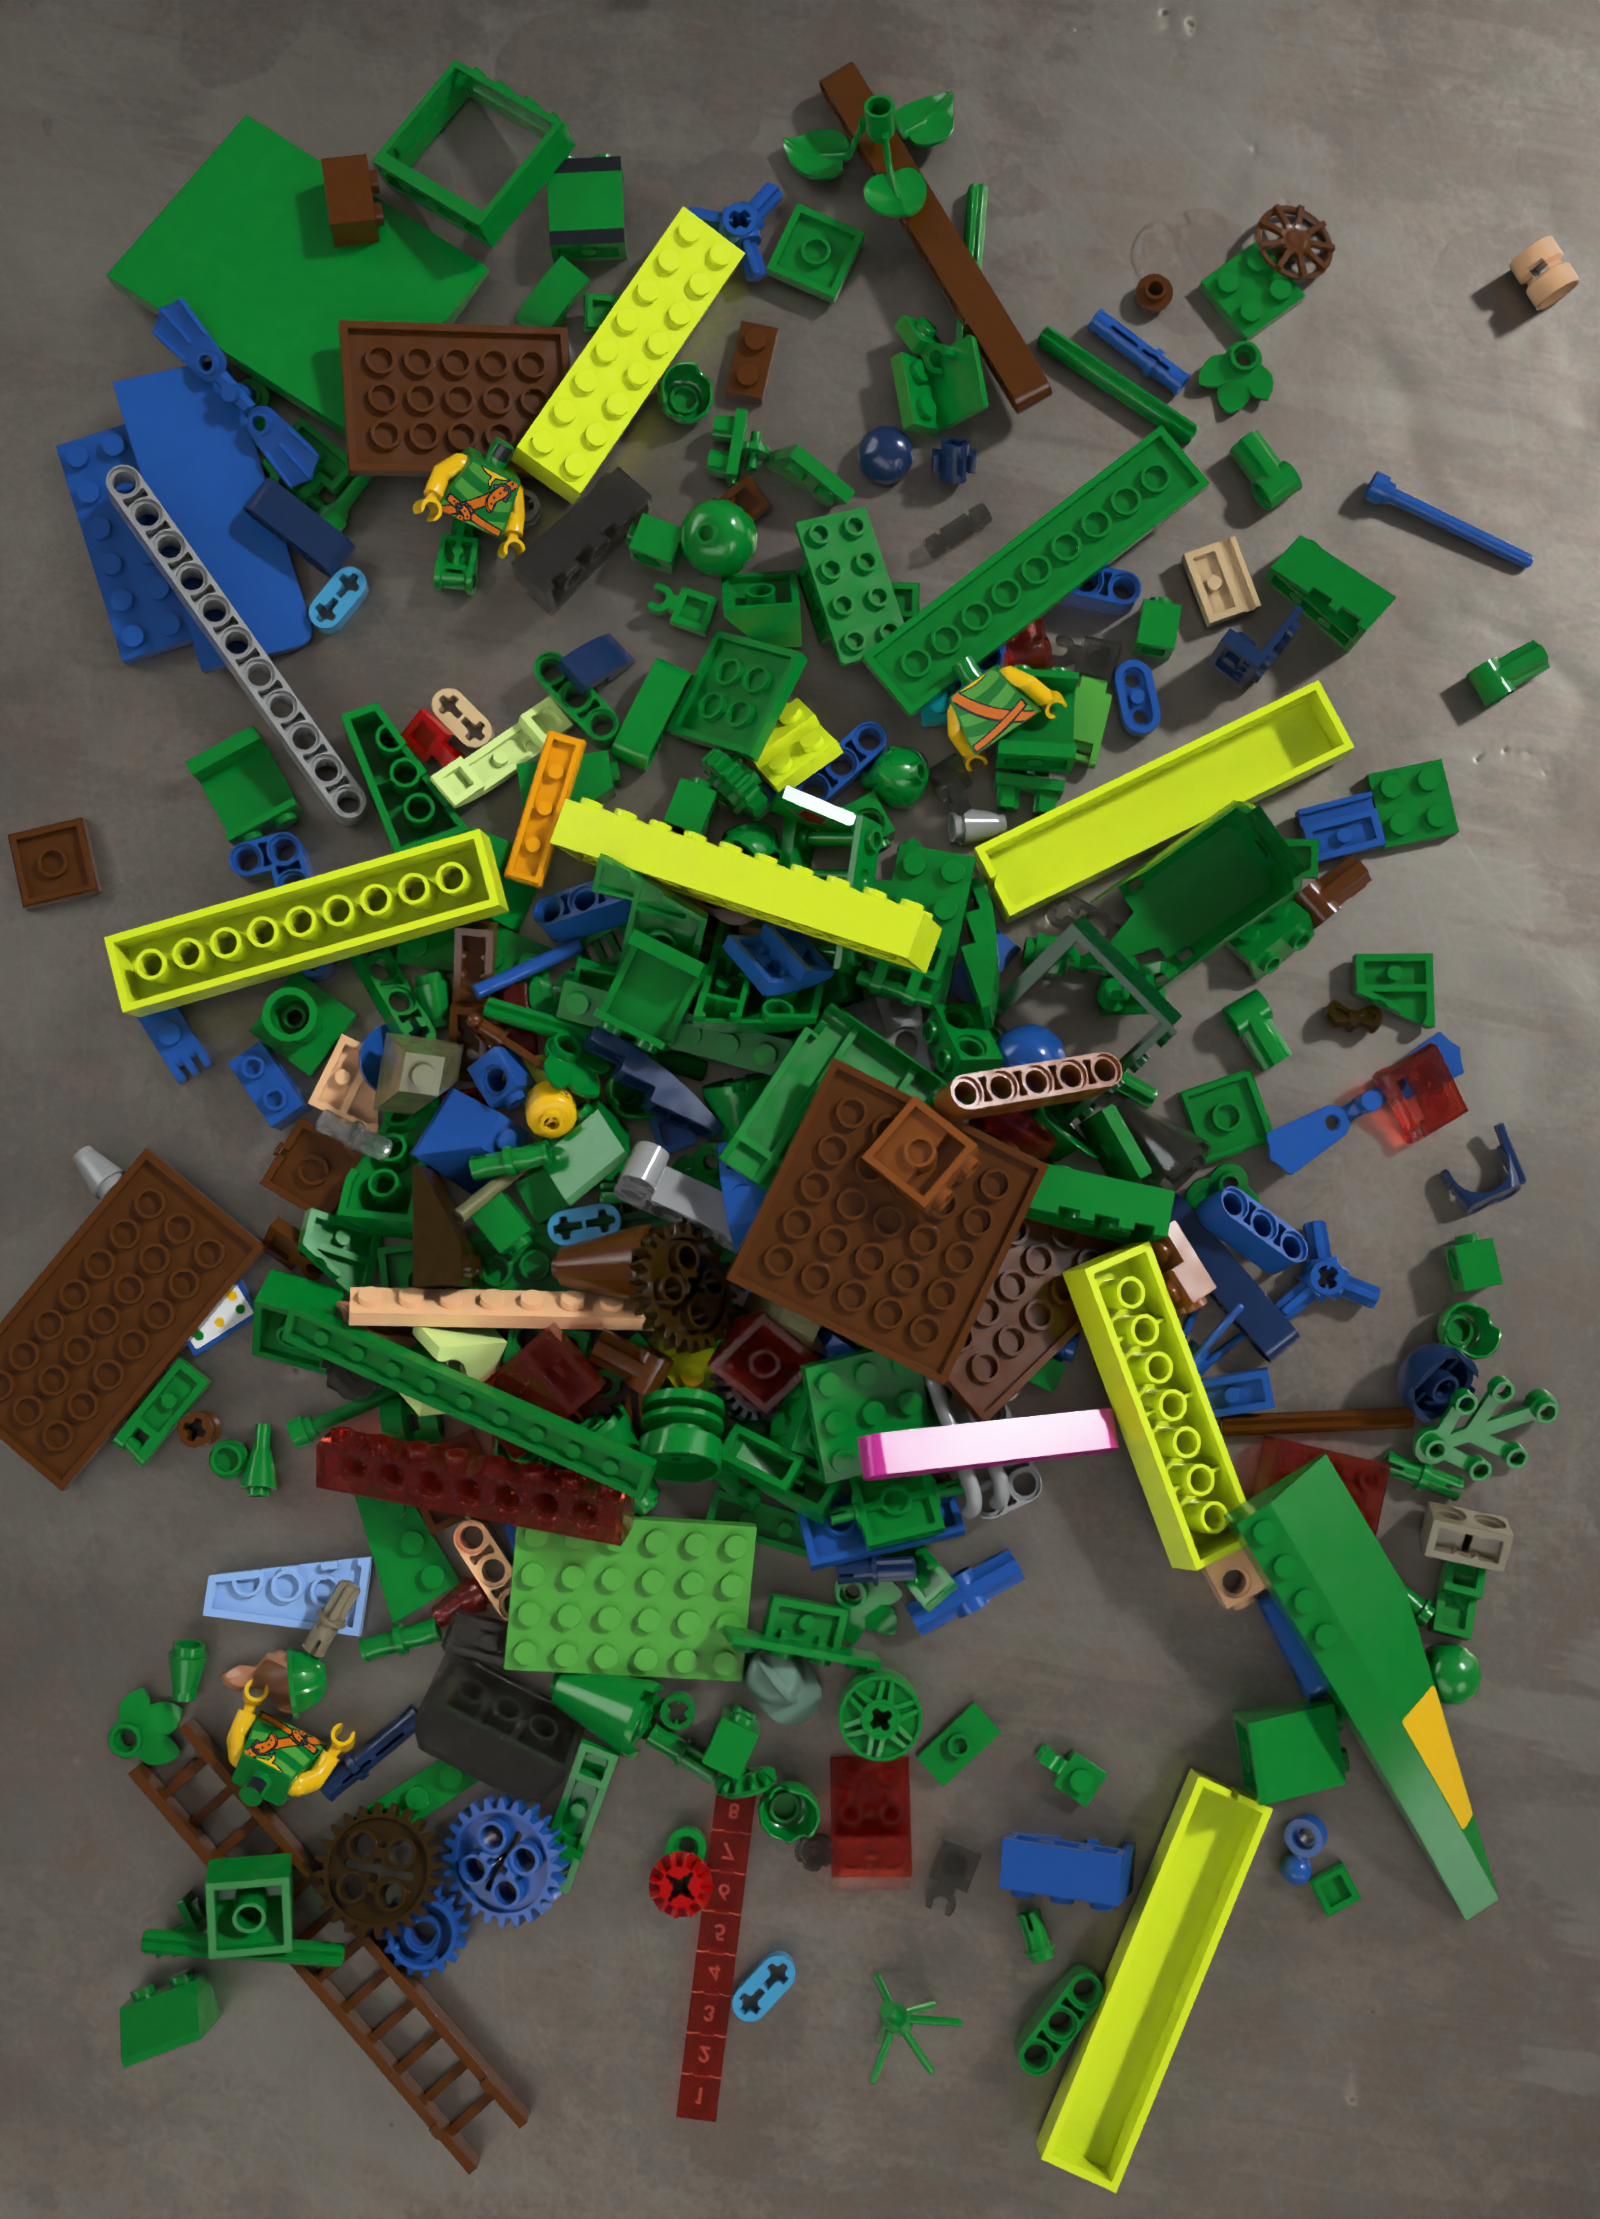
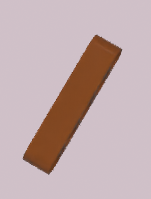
(1016, 1096)

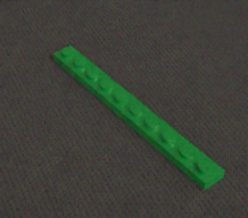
(469, 1400)

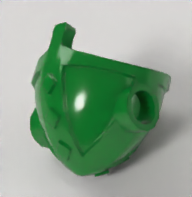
(898, 777)
(755, 838)

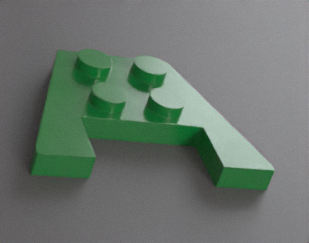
(652, 912)

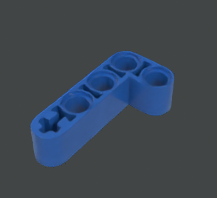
(282, 872)

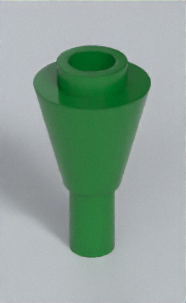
(259, 1472)

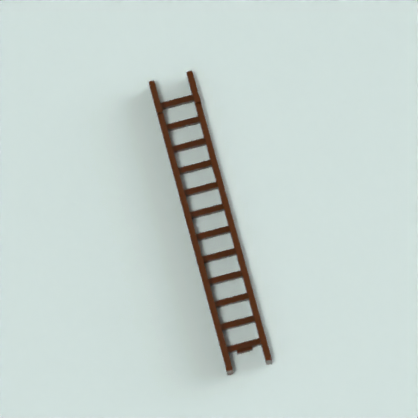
(317, 1978)

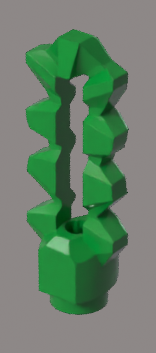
(1088, 963)

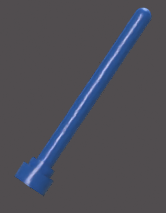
(1383, 491)

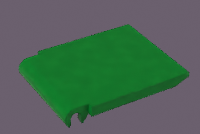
(776, 1113)

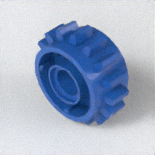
(427, 1953)

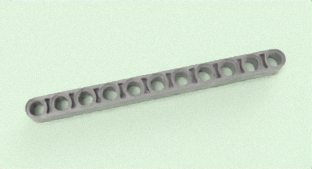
(230, 629)

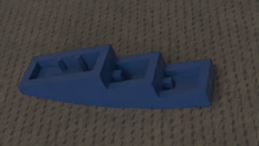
(664, 1092)

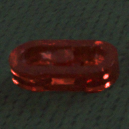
(1022, 1131)

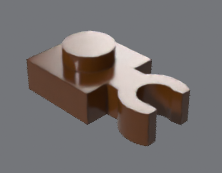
(282, 1246)

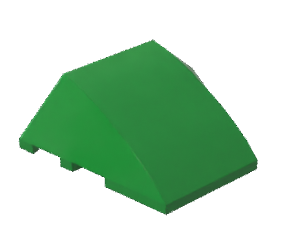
(735, 1005)

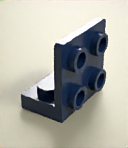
(1242, 661)

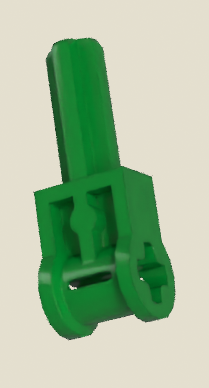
(458, 559)

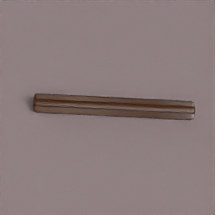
(1317, 1421)

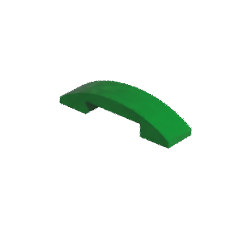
(582, 1803)

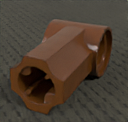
(1324, 896)
(641, 1367)

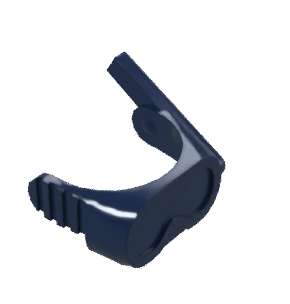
(1474, 1202)

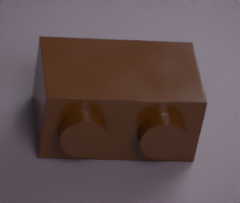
(350, 200)

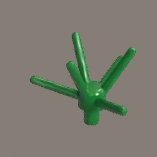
(898, 2022)

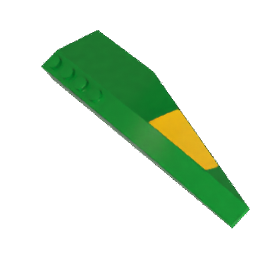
(1370, 1656)

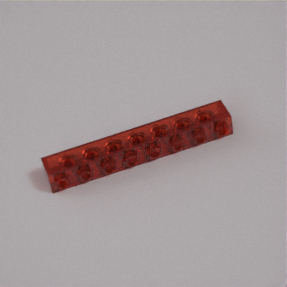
(491, 1499)

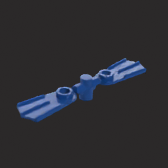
(281, 444)
(1307, 1137)

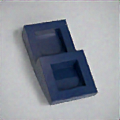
(594, 662)

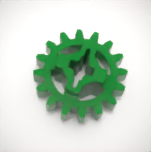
(735, 784)

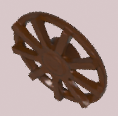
(1295, 241)

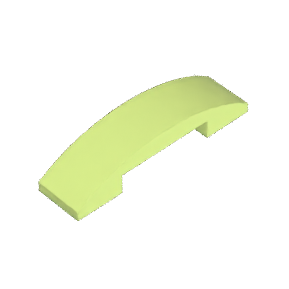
(497, 760)

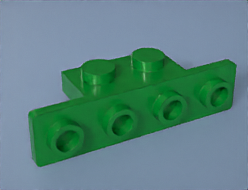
(805, 1630)

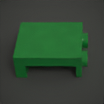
(651, 993)

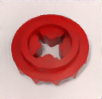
(679, 1865)

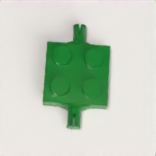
(896, 1508)

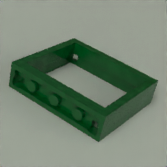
(1128, 976)

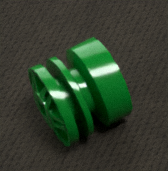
(683, 1434)
(886, 1691)

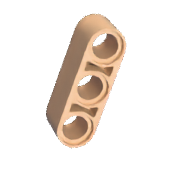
(477, 1557)

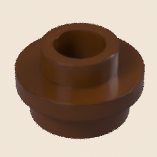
(1150, 302)

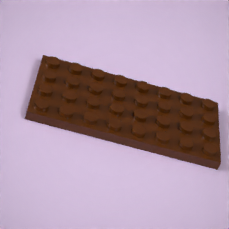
(114, 1315)

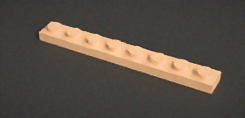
(491, 1309)

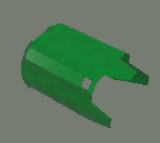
(1208, 887)

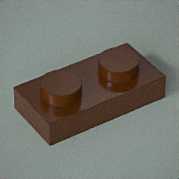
(751, 362)

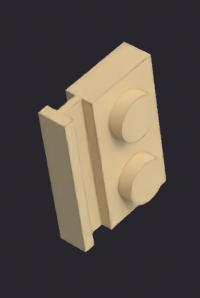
(1221, 581)

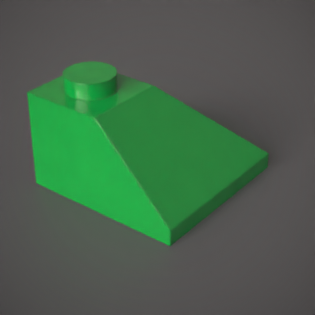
(764, 606)

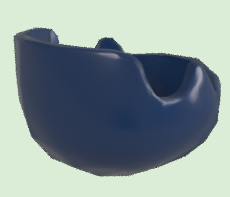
(885, 455)

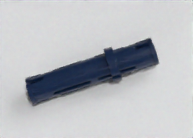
(358, 1763)

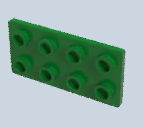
(846, 583)

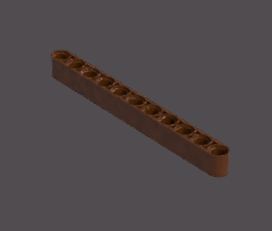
(945, 255)

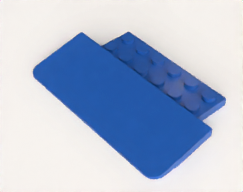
(203, 472)

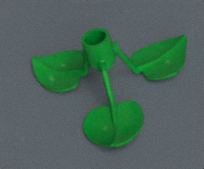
(895, 194)

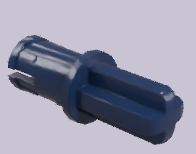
(877, 1570)

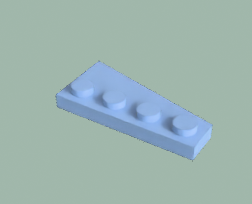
(288, 1593)

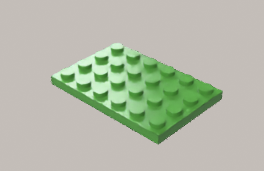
(633, 1606)

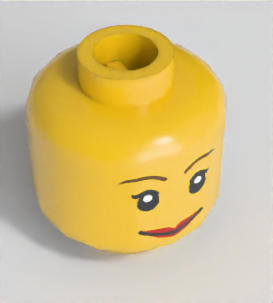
(550, 1110)

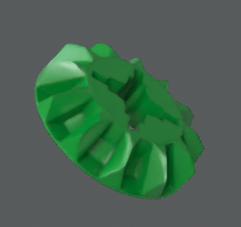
(751, 1782)

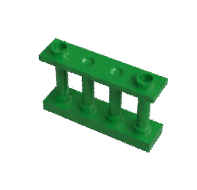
(867, 839)

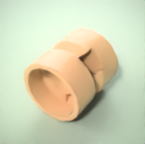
(1552, 283)

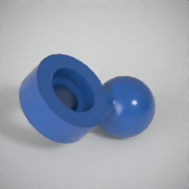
(1295, 1866)

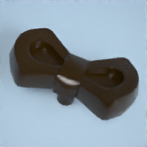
(1339, 1016)

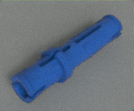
(1139, 352)

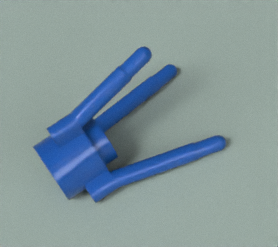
(1199, 1352)

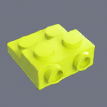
(795, 748)

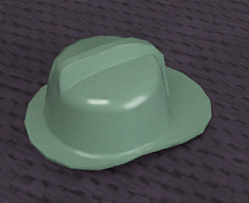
(782, 1687)

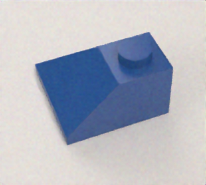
(464, 1130)

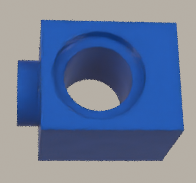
(488, 1074)

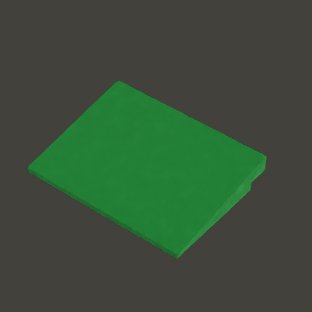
(263, 274)

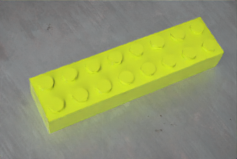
(627, 356)
(1158, 1402)

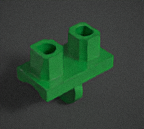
(734, 430)
(1010, 787)
(1117, 1001)

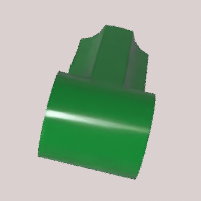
(1269, 477)
(1501, 676)
(1252, 1021)

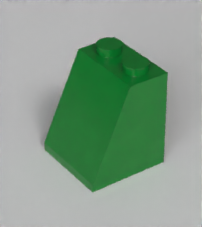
(1290, 1749)

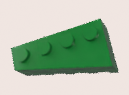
(398, 783)
(1102, 1206)

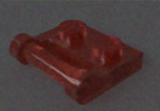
(1431, 1087)

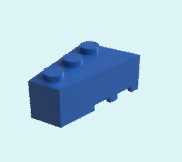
(1067, 1870)

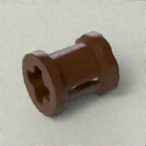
(188, 1434)

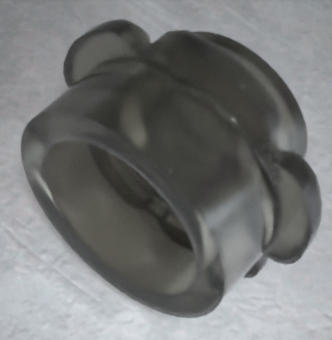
(814, 1862)

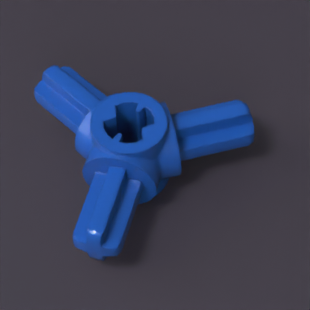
(749, 216)
(1339, 1280)

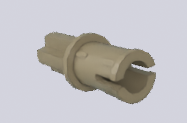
(331, 1617)

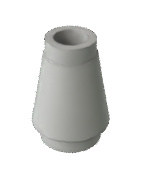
(975, 826)
(97, 1171)

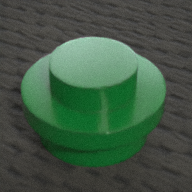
(228, 1459)

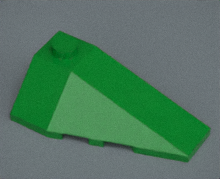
(381, 1192)

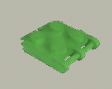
(1090, 718)

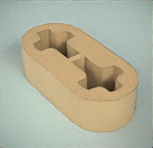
(468, 714)

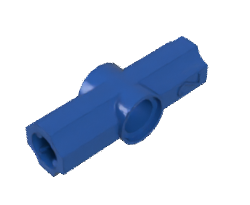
(975, 1589)

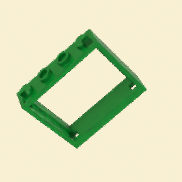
(433, 114)

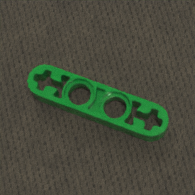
(396, 986)

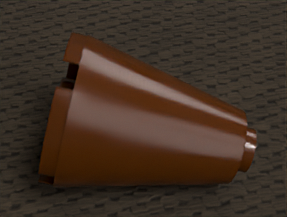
(601, 1262)

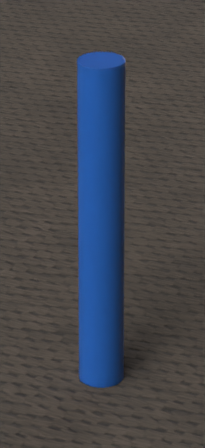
(527, 968)

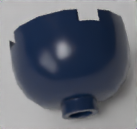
(1431, 1376)

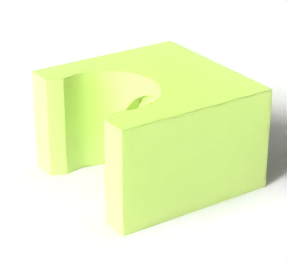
(464, 1349)

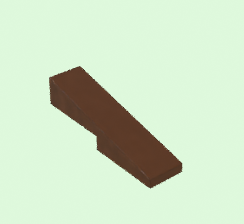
(473, 962)

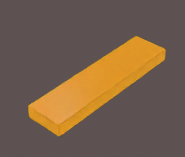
(549, 789)

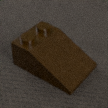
(441, 1246)

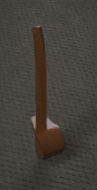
(494, 1035)

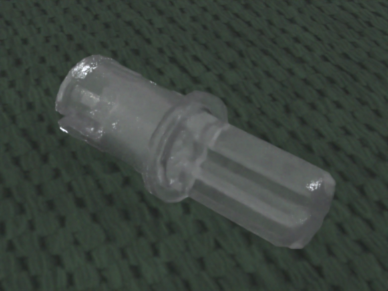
(354, 1135)

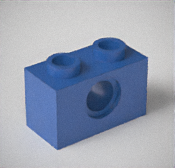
(270, 1086)

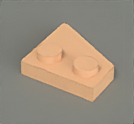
(344, 1088)

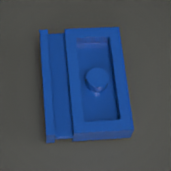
(1342, 826)

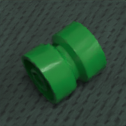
(398, 1422)

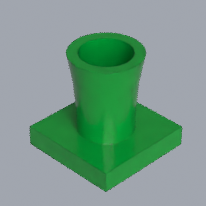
(321, 1025)

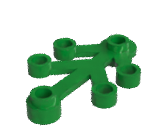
(1481, 1426)

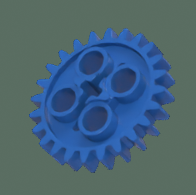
(476, 1839)

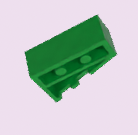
(1329, 591)

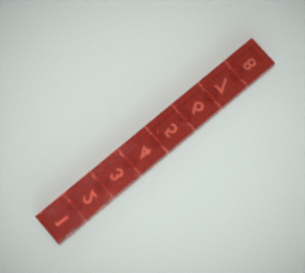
(715, 1960)

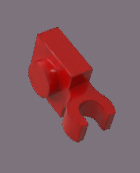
(429, 739)

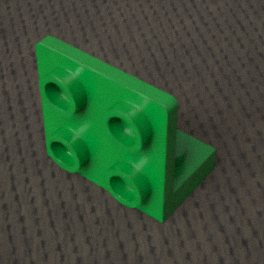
(936, 401)

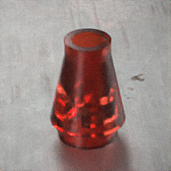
(464, 1596)

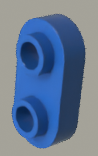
(1138, 699)

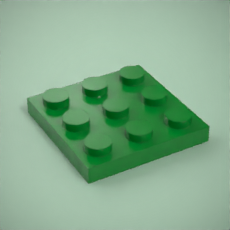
(737, 695)
(858, 1398)

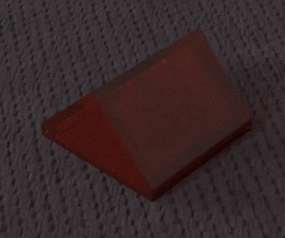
(760, 1359)

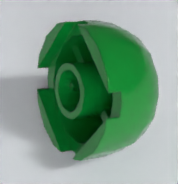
(718, 538)

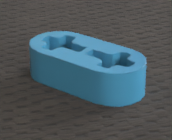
(332, 594)
(583, 1215)
(771, 1992)

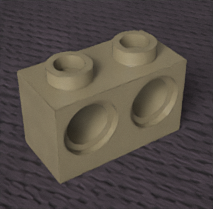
(1466, 1536)

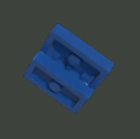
(778, 960)

